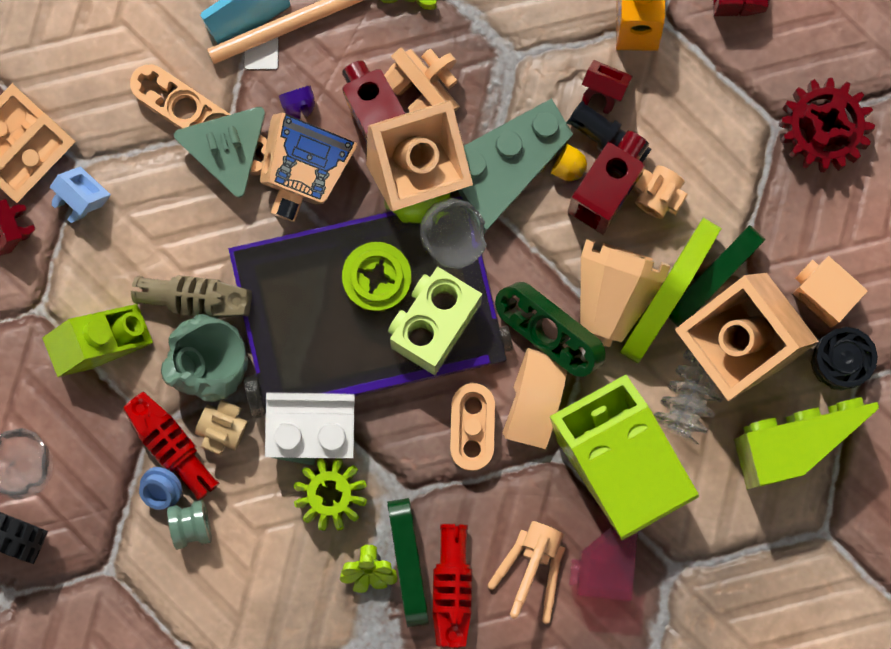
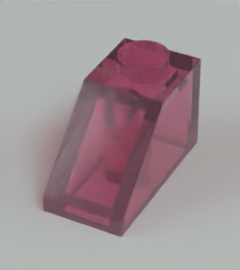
(605, 567)

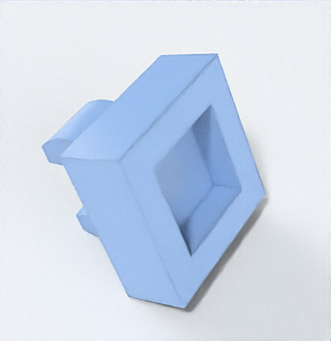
(79, 192)

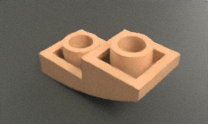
(537, 397)

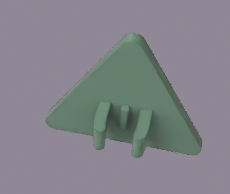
(226, 146)

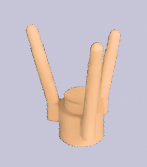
(541, 545)

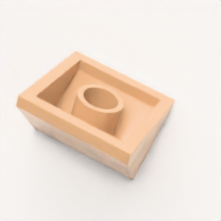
(417, 156)

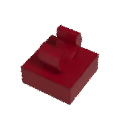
(606, 81)
(10, 232)

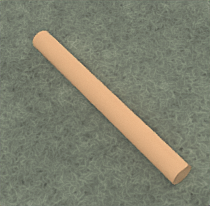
(277, 28)

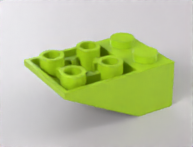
(789, 450)
(623, 457)

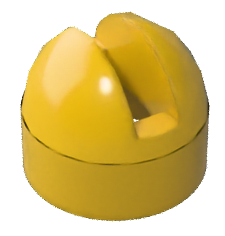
(570, 164)

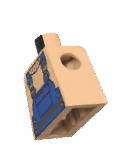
(302, 163)

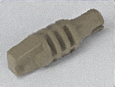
(194, 296)

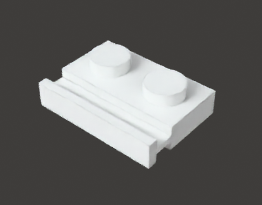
(309, 425)

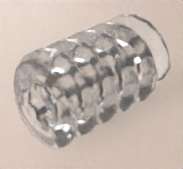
(689, 402)

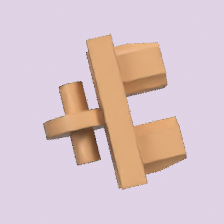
(411, 70)

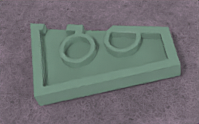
(511, 157)

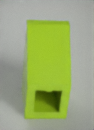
(96, 339)

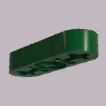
(716, 275)
(568, 329)
(408, 562)

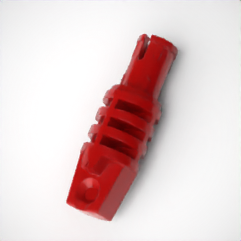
(169, 443)
(452, 589)

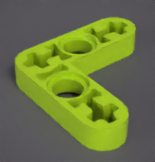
(671, 290)

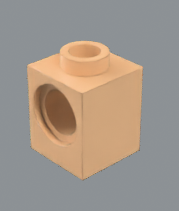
(828, 290)

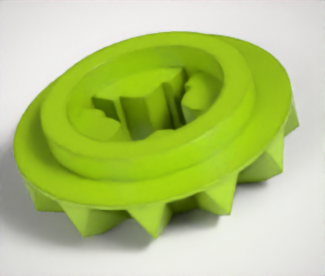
(366, 259)

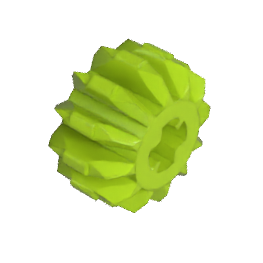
(318, 502)

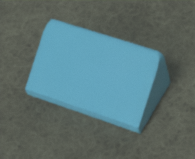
(234, 17)

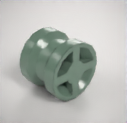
(189, 524)

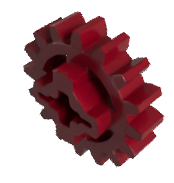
(842, 130)

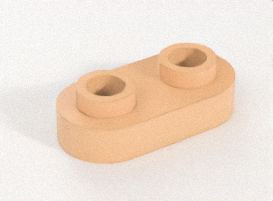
(472, 427)

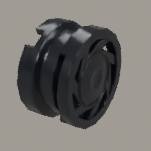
(844, 358)

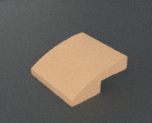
(27, 143)

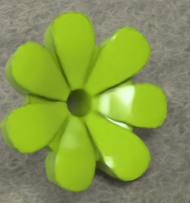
(368, 571)

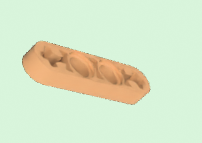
(205, 110)

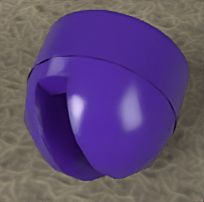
(298, 99)

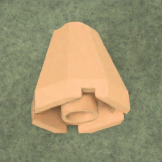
(616, 289)

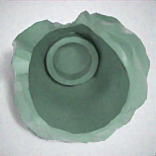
(205, 358)

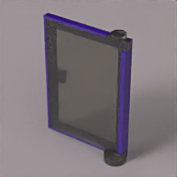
(319, 341)

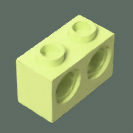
(443, 324)

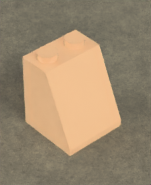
(746, 334)

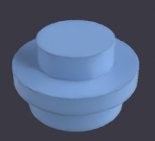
(160, 488)

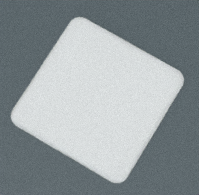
(262, 56)

